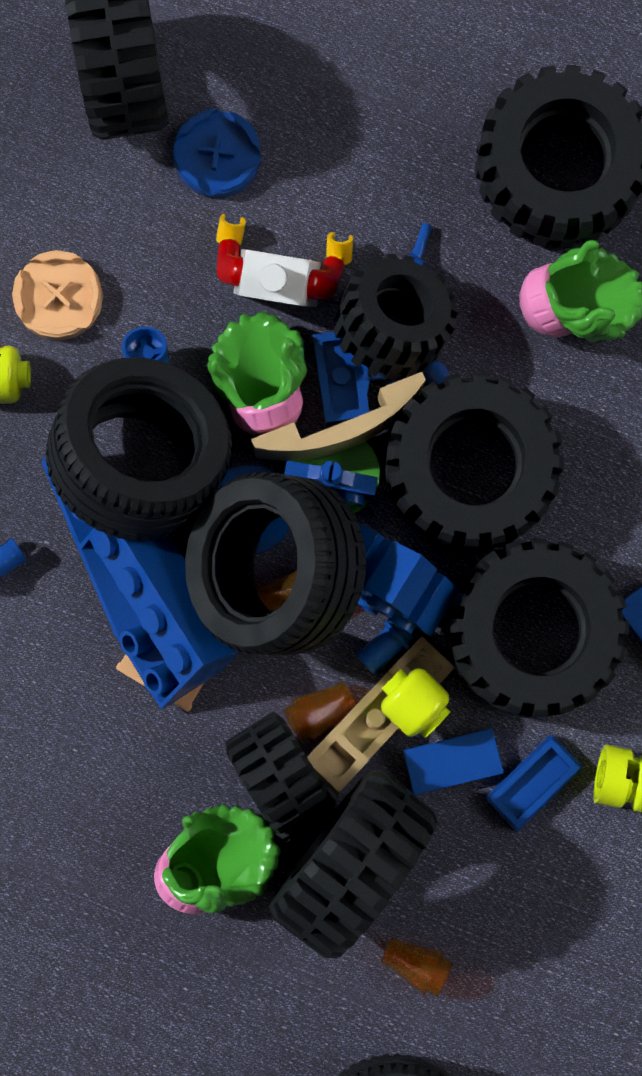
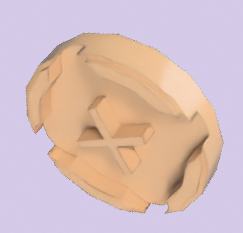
(57, 295)

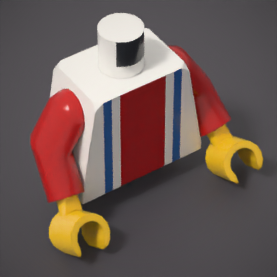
(279, 276)

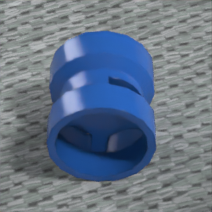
(145, 343)

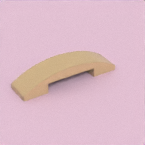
(287, 444)
(365, 726)

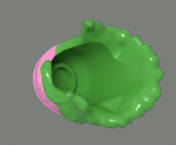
(582, 295)
(259, 372)
(217, 861)

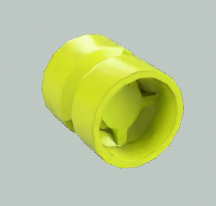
(610, 781)

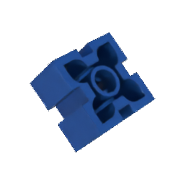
(403, 585)

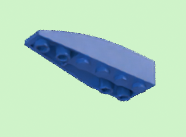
(149, 609)

